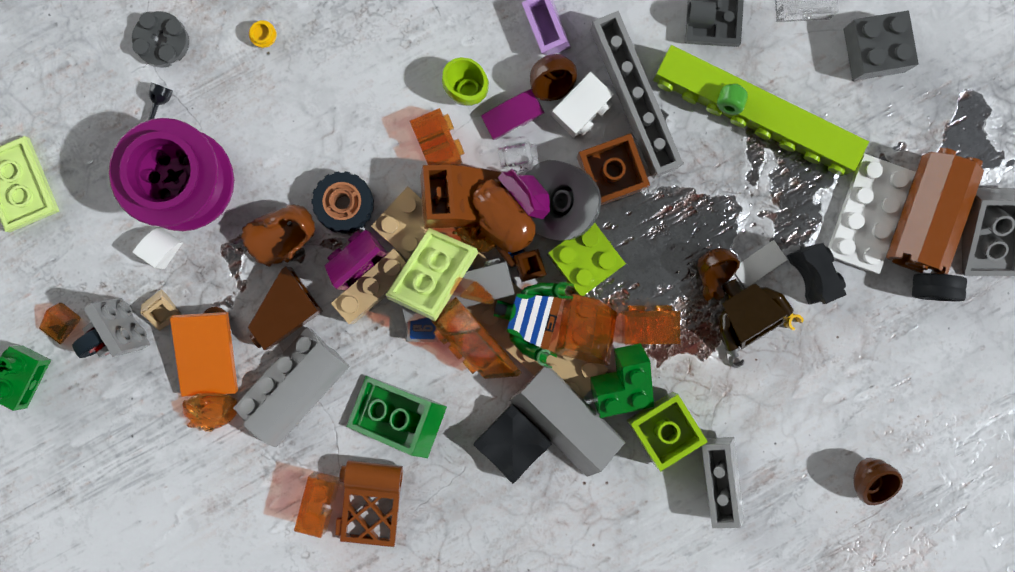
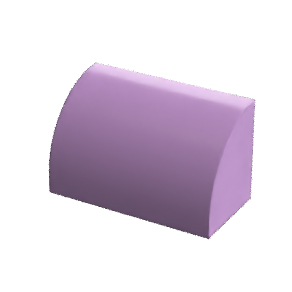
(546, 26)

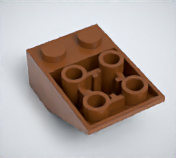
(449, 194)

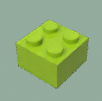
(586, 260)
(667, 431)

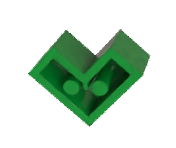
(628, 387)

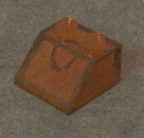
(586, 330)

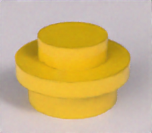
(262, 34)

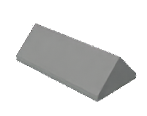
(568, 421)

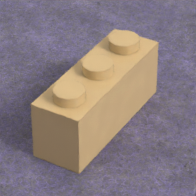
(369, 288)

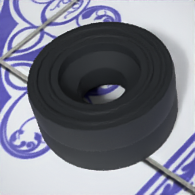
(939, 287)

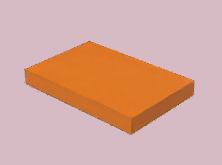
(204, 353)

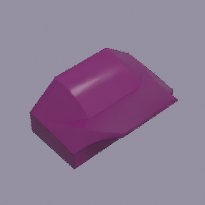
(527, 193)

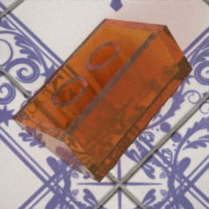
(473, 342)

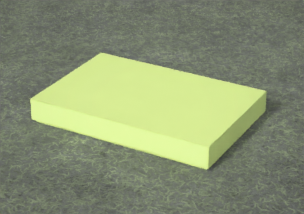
(23, 186)
(432, 274)

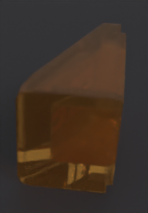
(478, 293)
(59, 322)

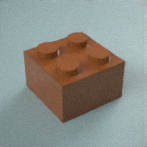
(615, 168)

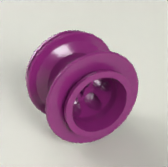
(203, 186)

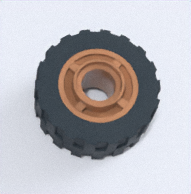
(337, 186)

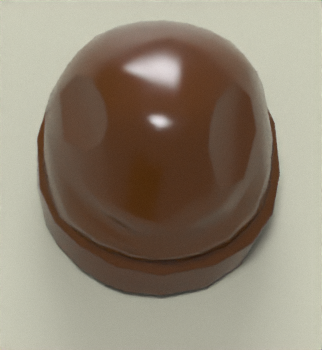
(552, 77)
(876, 481)

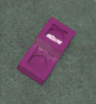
(512, 114)

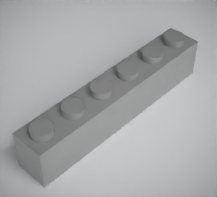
(635, 94)

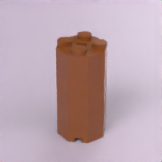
(935, 211)

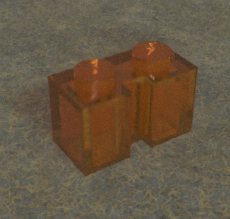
(436, 140)
(650, 326)
(313, 514)

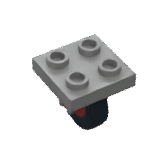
(110, 330)

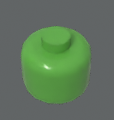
(732, 99)

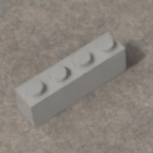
(492, 277)

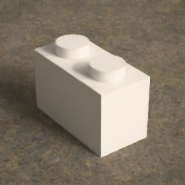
(583, 105)

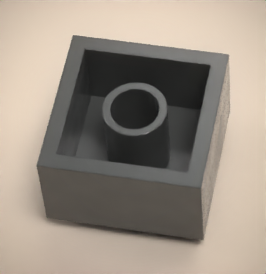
(880, 45)

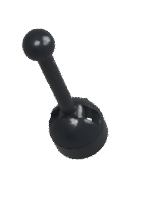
(159, 96)

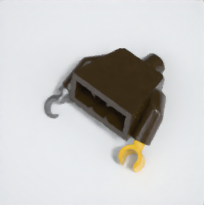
(751, 315)

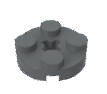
(152, 25)

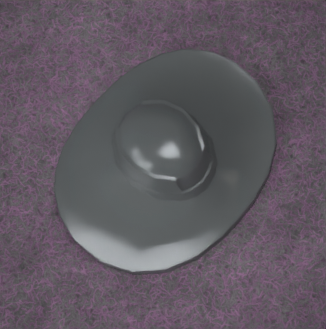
(572, 200)

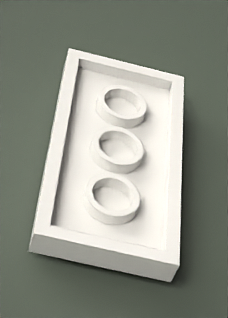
(870, 213)

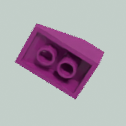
(354, 260)

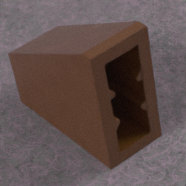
(282, 310)

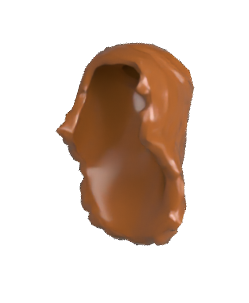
(502, 217)
(273, 240)

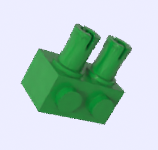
(20, 376)

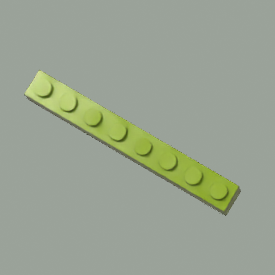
(763, 112)

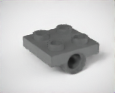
(714, 22)

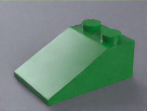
(396, 417)

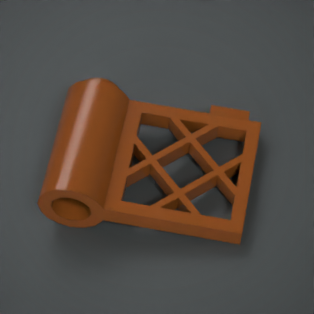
(369, 481)

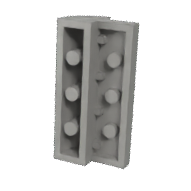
(290, 388)

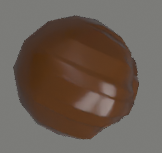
(716, 269)

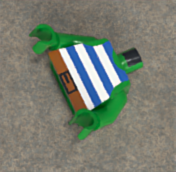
(534, 318)

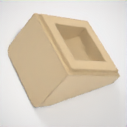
(159, 310)

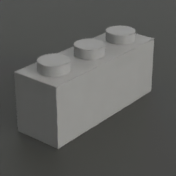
(723, 482)

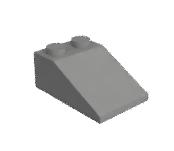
(990, 234)

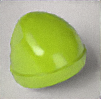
(465, 81)

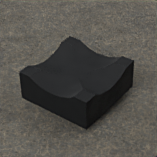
(819, 274)
(512, 443)

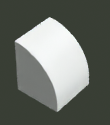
(158, 248)

